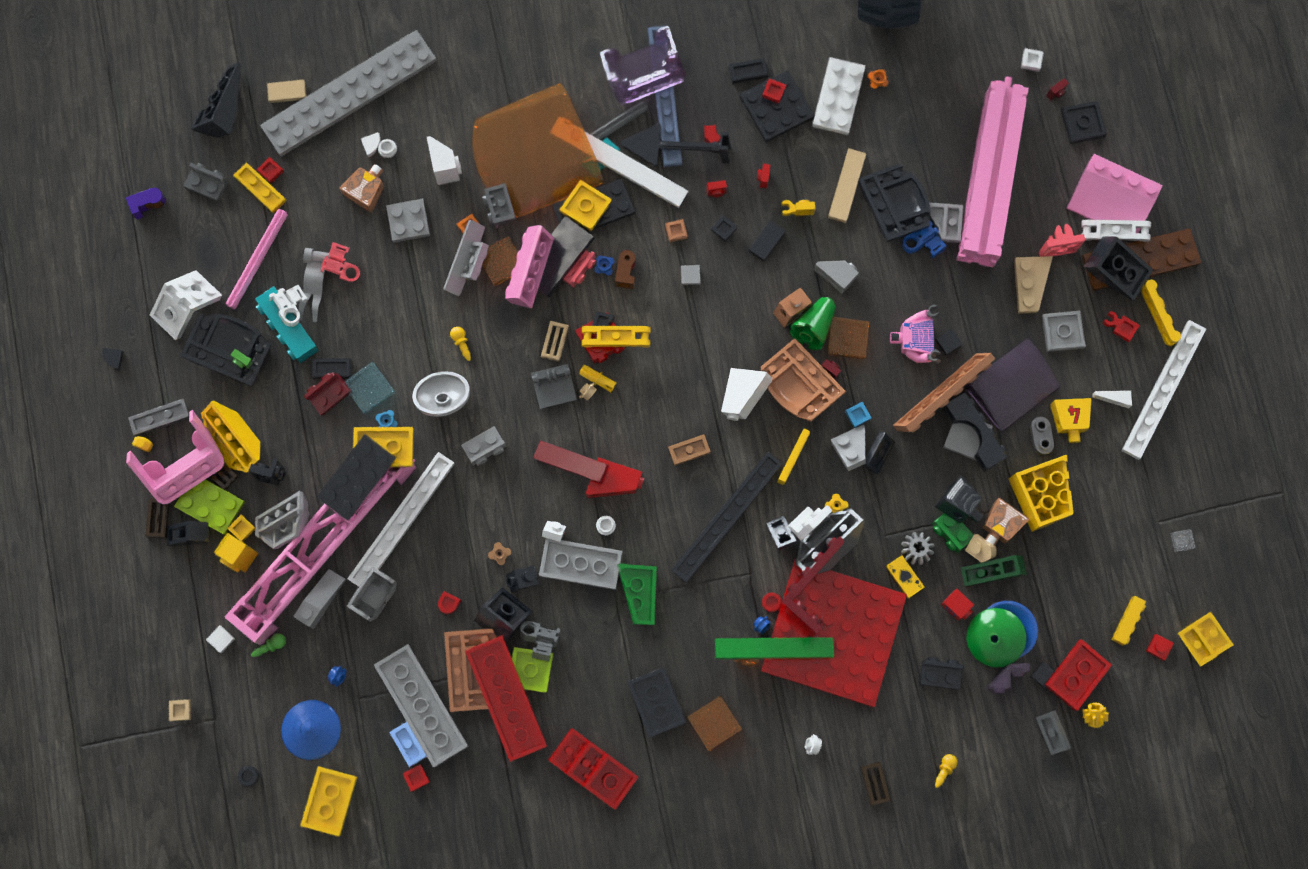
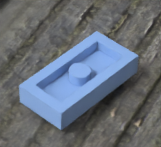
(408, 744)

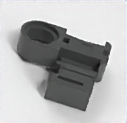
(545, 639)

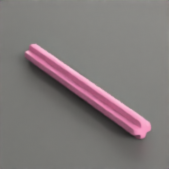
(256, 259)

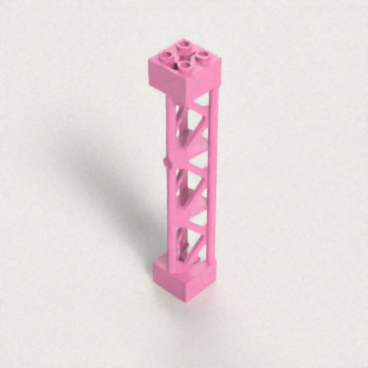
(258, 621)

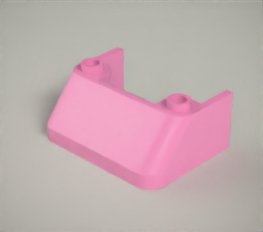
(184, 474)

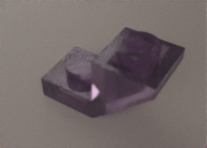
(1003, 679)

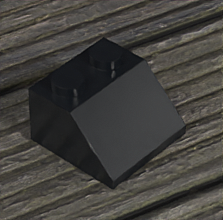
(503, 614)

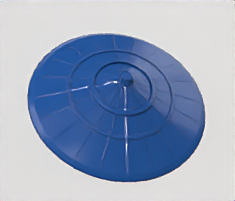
(1026, 618)
(311, 729)

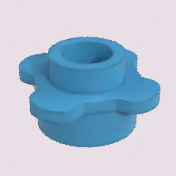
(386, 415)

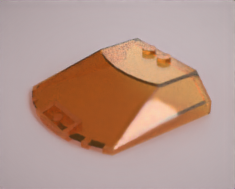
(535, 150)

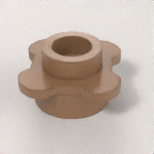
(505, 552)

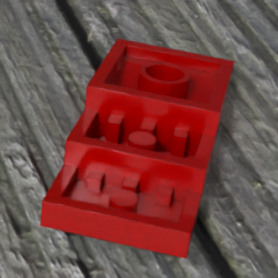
(593, 768)

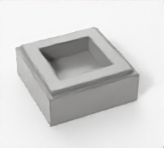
(690, 275)

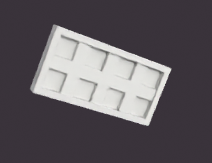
(838, 96)

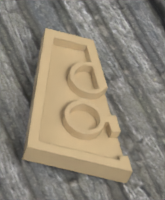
(1030, 278)

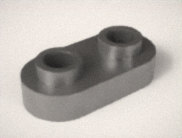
(1039, 435)

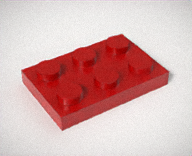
(1078, 675)

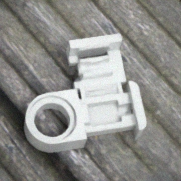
(289, 300)

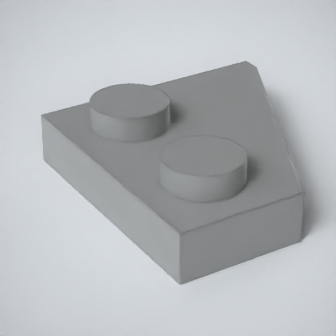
(947, 220)
(851, 447)

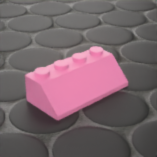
(529, 266)

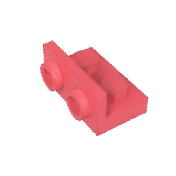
(576, 274)

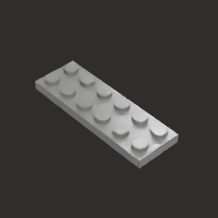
(421, 705)

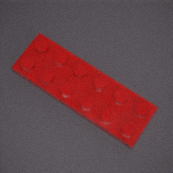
(506, 698)

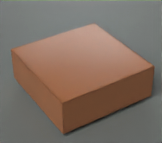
(676, 230)

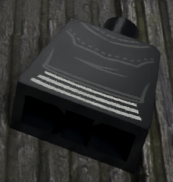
(960, 502)

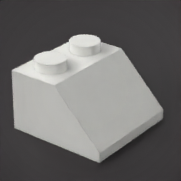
(444, 164)

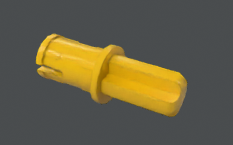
(597, 378)

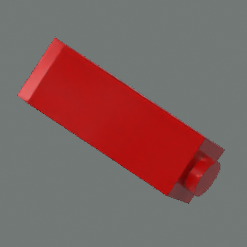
(617, 481)

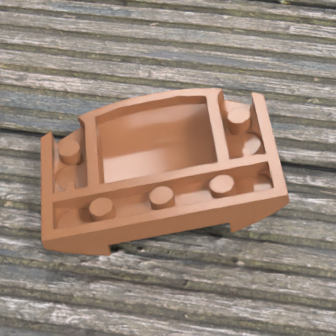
(801, 382)
(462, 683)

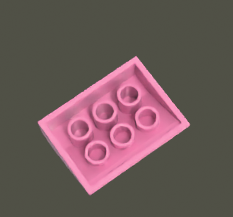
(1113, 193)

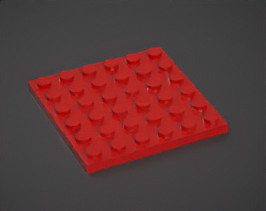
(863, 629)

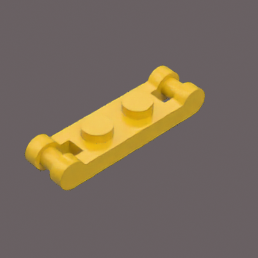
(1159, 314)
(616, 336)

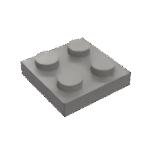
(408, 220)

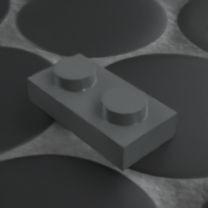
(1053, 732)

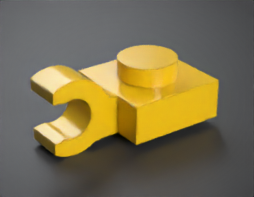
(804, 207)

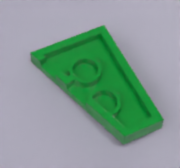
(640, 591)

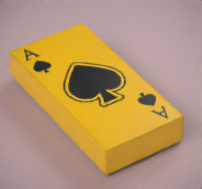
(905, 576)

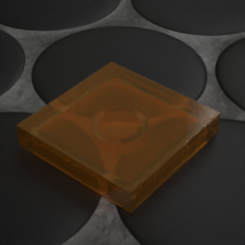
(500, 260)
(848, 338)

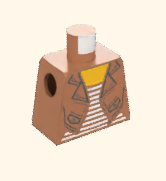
(364, 187)
(793, 306)
(1003, 522)

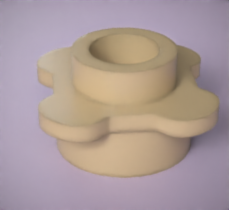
(587, 391)

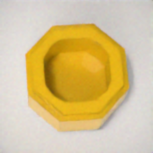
(142, 444)

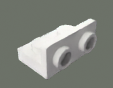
(808, 521)

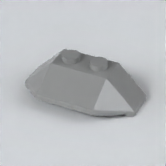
(283, 521)

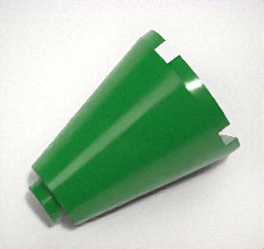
(814, 324)

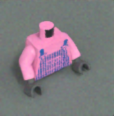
(917, 337)

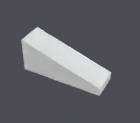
(1120, 398)

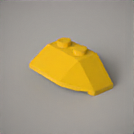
(232, 436)

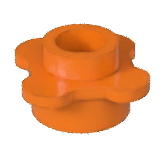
(881, 74)

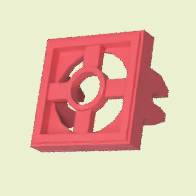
(1063, 244)

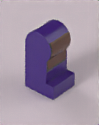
(144, 201)

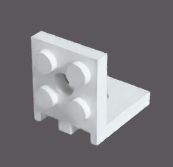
(182, 301)

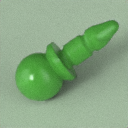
(275, 642)

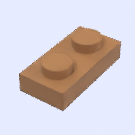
(689, 450)

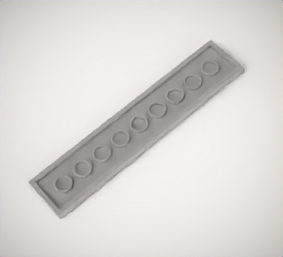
(348, 93)

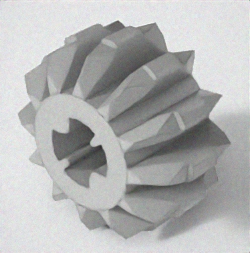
(923, 545)

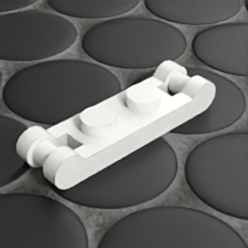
(1123, 229)

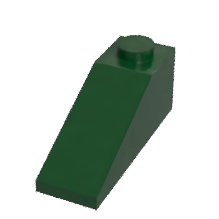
(994, 570)

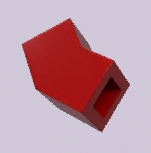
(710, 134)

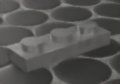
(159, 417)

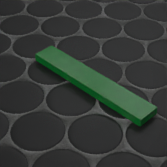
(774, 648)

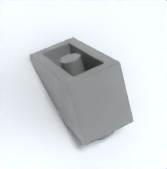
(837, 273)

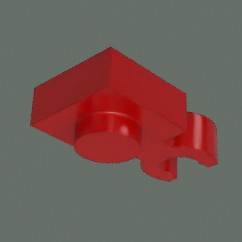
(1123, 327)

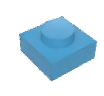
(858, 414)

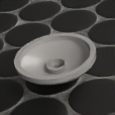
(441, 394)

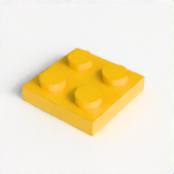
(585, 205)

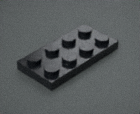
(618, 209)
(356, 477)

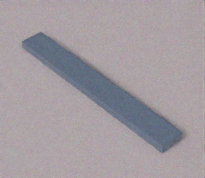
(667, 116)

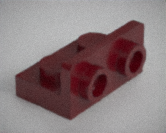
(327, 392)

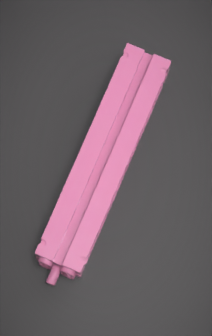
(992, 173)

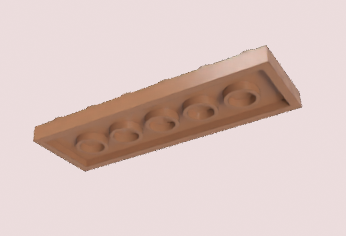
(939, 397)

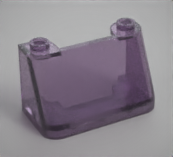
(645, 69)

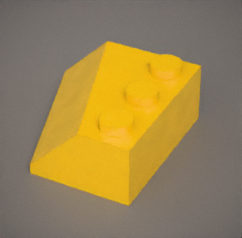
(1044, 492)

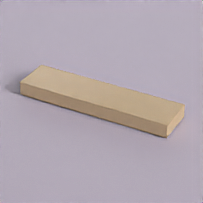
(847, 185)

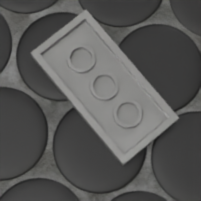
(580, 563)

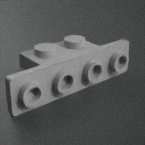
(467, 259)

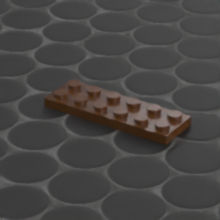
(1161, 253)

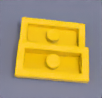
(1205, 639)

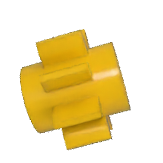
(1095, 715)

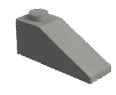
(319, 599)

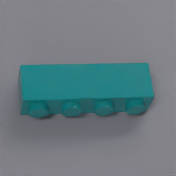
(296, 338)

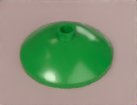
(1007, 628)

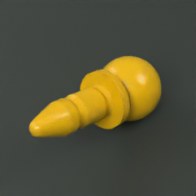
(458, 335)
(949, 763)

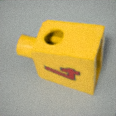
(1072, 417)

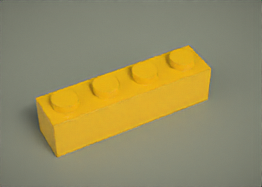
(1128, 620)

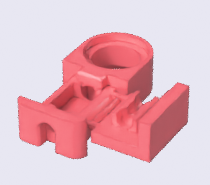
(335, 263)

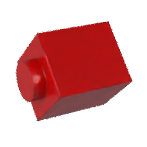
(958, 605)

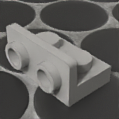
(483, 446)

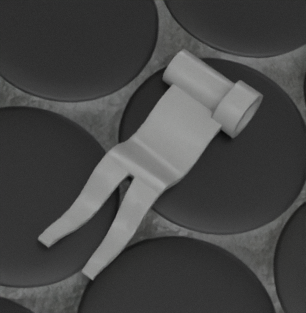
(313, 280)

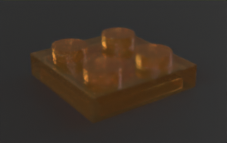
(714, 723)

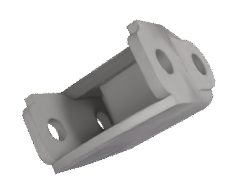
(372, 595)

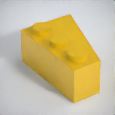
(235, 553)

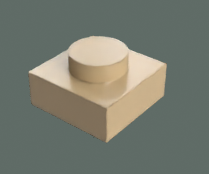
(179, 710)

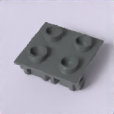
(554, 386)

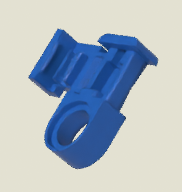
(927, 238)

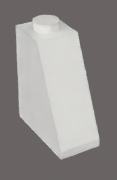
(743, 392)

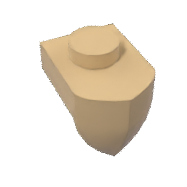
(981, 549)

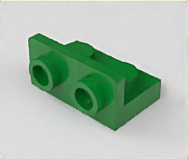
(953, 532)

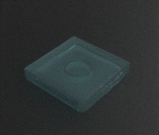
(369, 388)

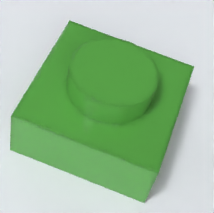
(240, 359)

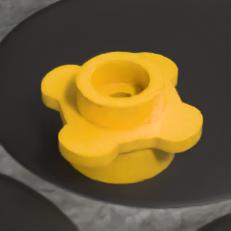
(837, 500)

